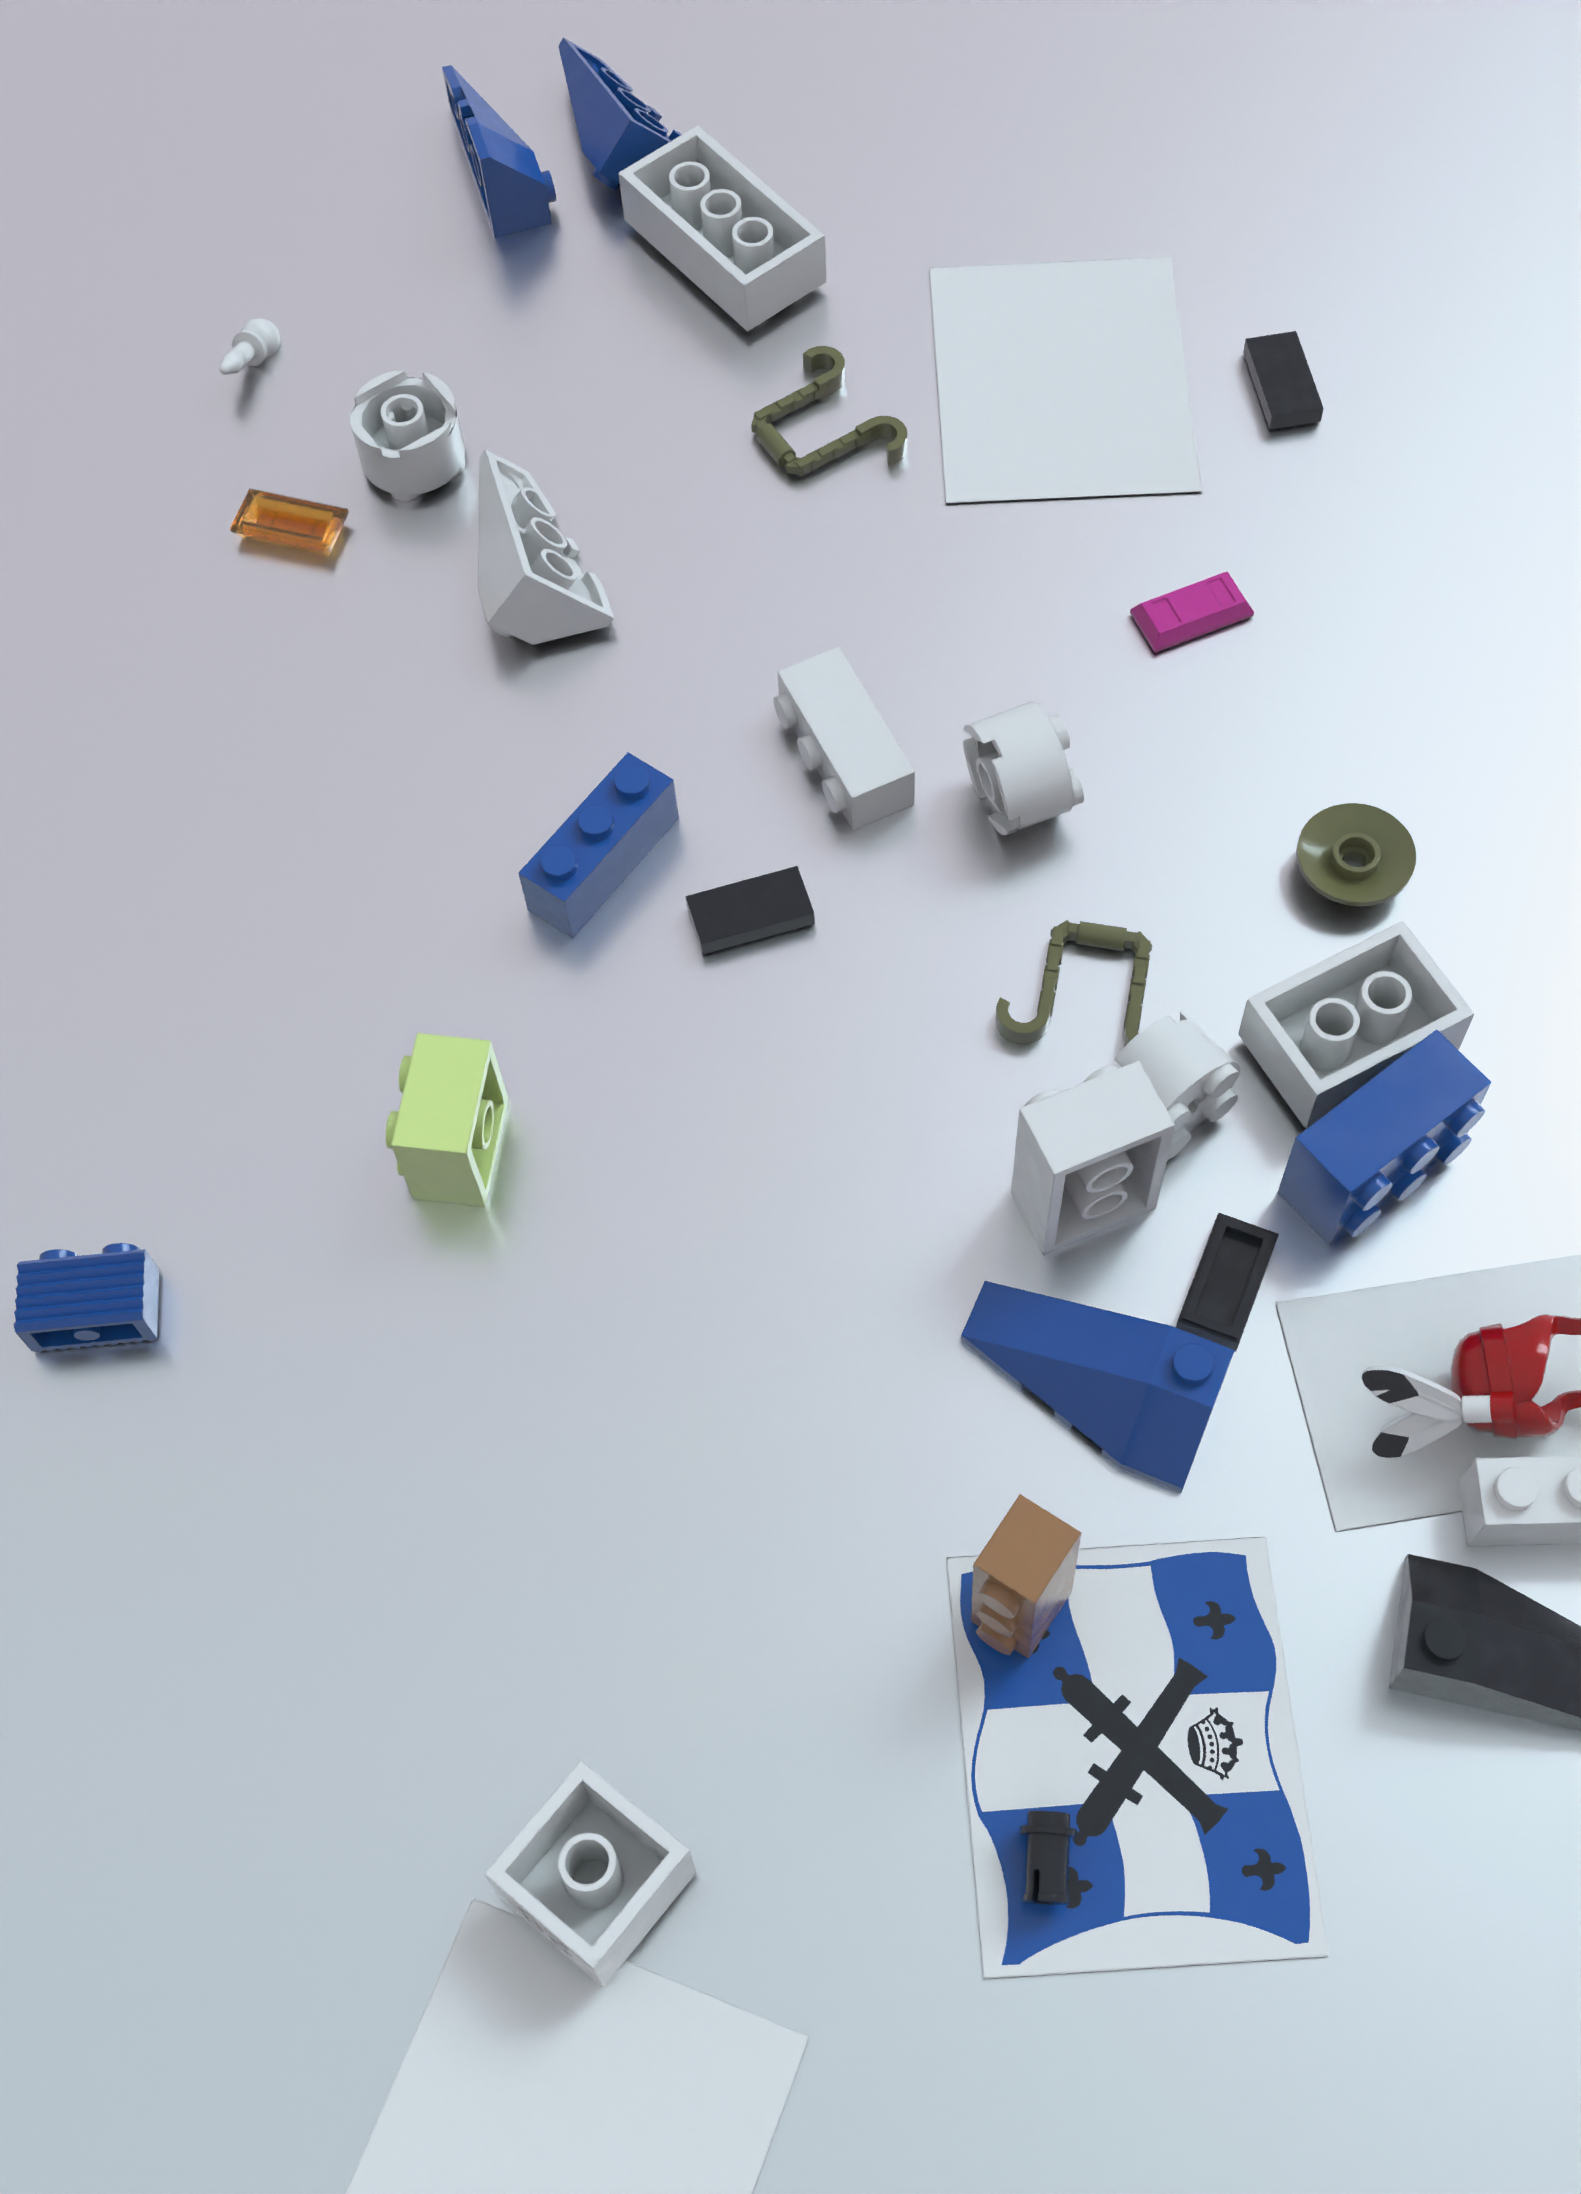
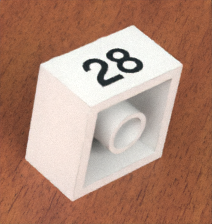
(591, 1873)

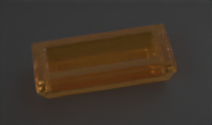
(289, 521)

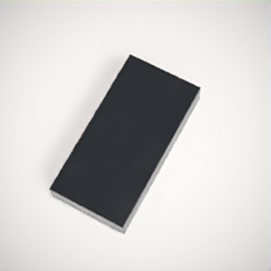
(1283, 380)
(750, 910)
(1227, 1281)

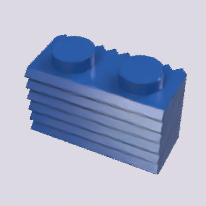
(87, 1298)

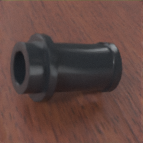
(1047, 1857)

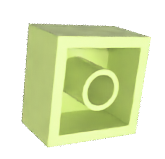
(448, 1119)

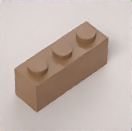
(1023, 1577)

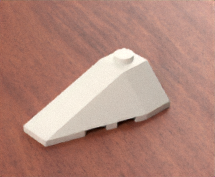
(527, 565)

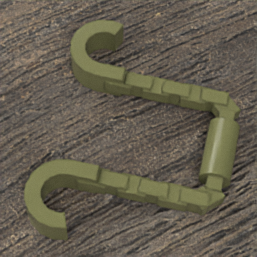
(823, 386)
(1090, 935)

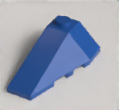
(609, 119)
(502, 164)
(1115, 1377)

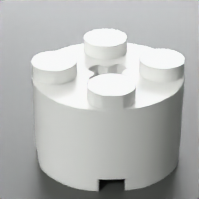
(407, 434)
(1022, 766)
(1186, 1071)

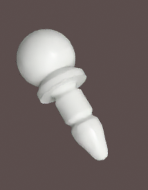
(251, 346)

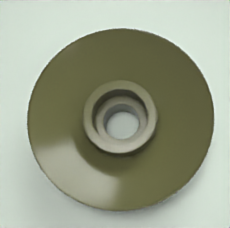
(1362, 836)

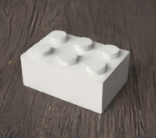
(1350, 1019)
(1090, 1155)

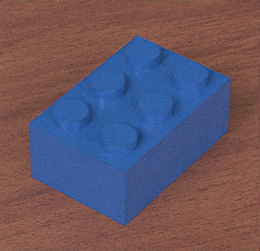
(1384, 1138)

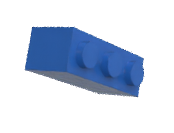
(599, 845)

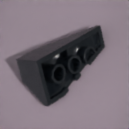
(1484, 1645)

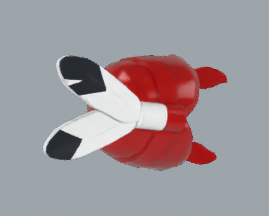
(1491, 1386)

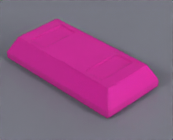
(1191, 611)

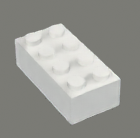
(723, 227)

